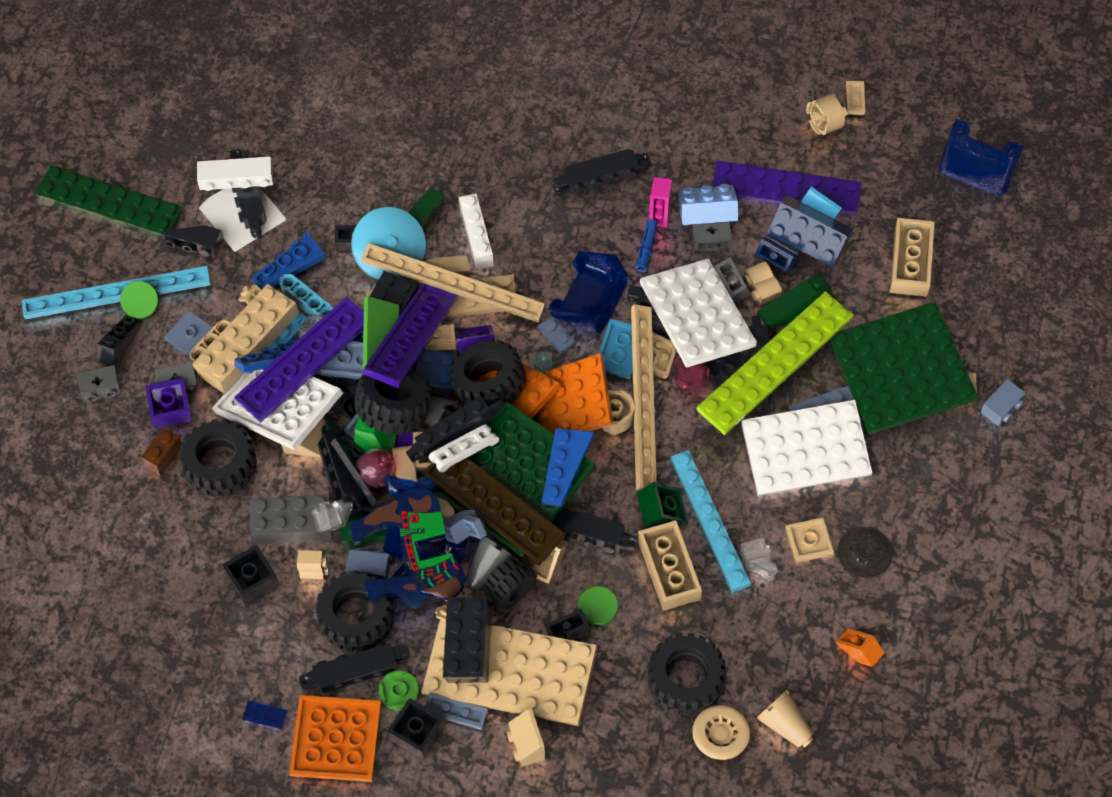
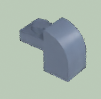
(463, 525)

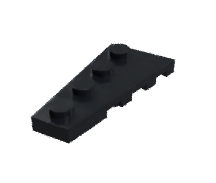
(350, 453)

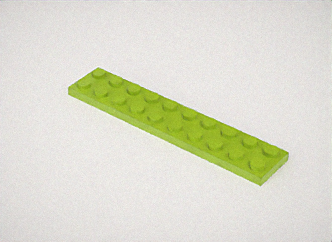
(774, 363)

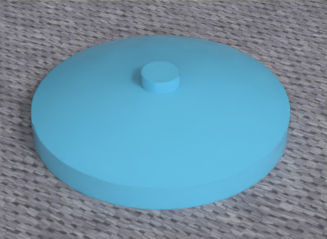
(390, 230)

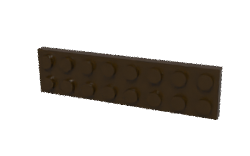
(498, 508)

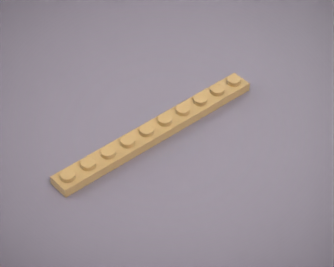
(453, 282)
(643, 396)

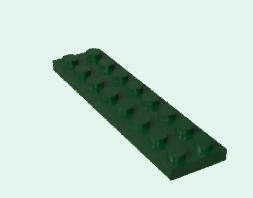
(108, 201)

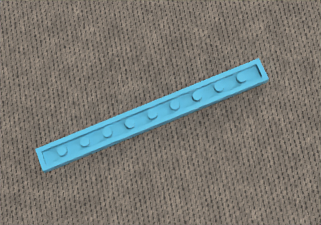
(111, 292)

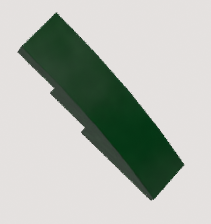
(424, 208)

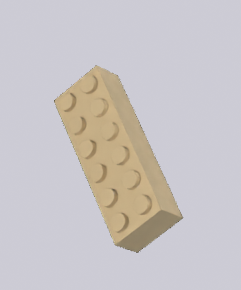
(249, 332)

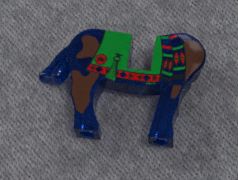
(419, 520)

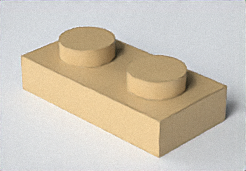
(855, 98)

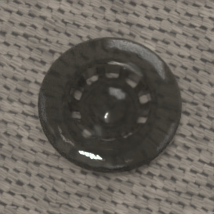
(865, 549)

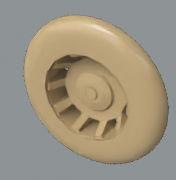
(721, 732)

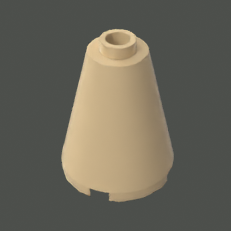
(787, 720)

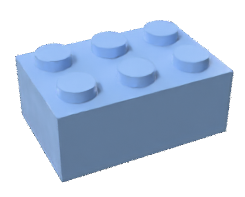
(707, 204)

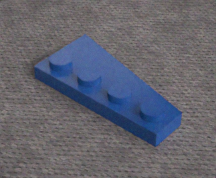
(295, 260)
(255, 361)
(565, 460)

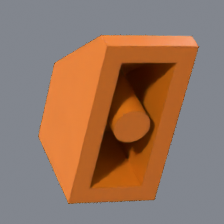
(860, 646)

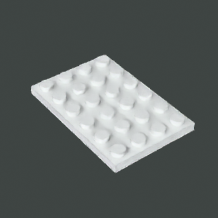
(697, 313)
(292, 419)
(806, 447)

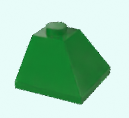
(369, 438)

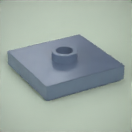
(187, 333)

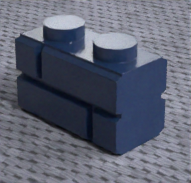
(778, 253)

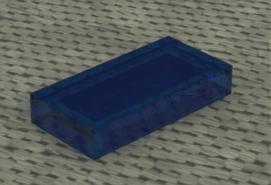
(264, 715)

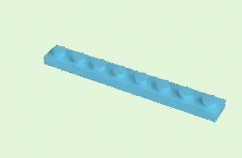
(710, 521)

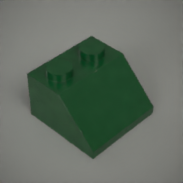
(661, 505)

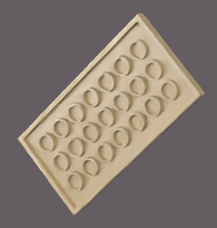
(523, 674)

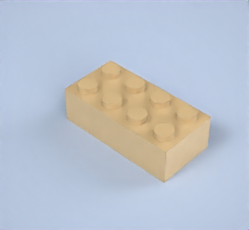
(912, 257)
(669, 565)

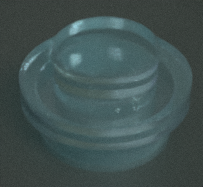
(542, 361)

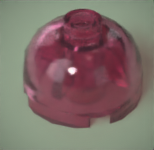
(690, 378)
(375, 465)

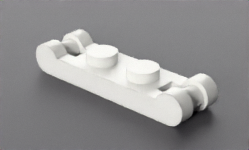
(463, 447)

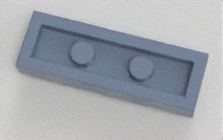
(457, 711)

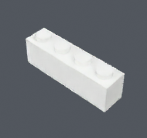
(234, 173)
(476, 231)

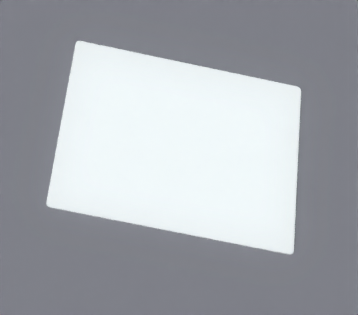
(223, 215)

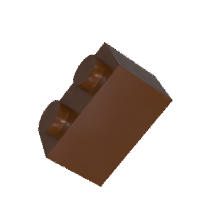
(161, 451)

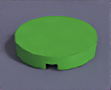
(139, 299)
(598, 605)
(397, 689)

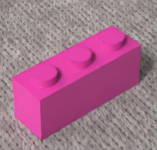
(660, 201)

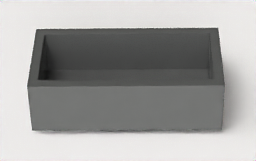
(285, 519)

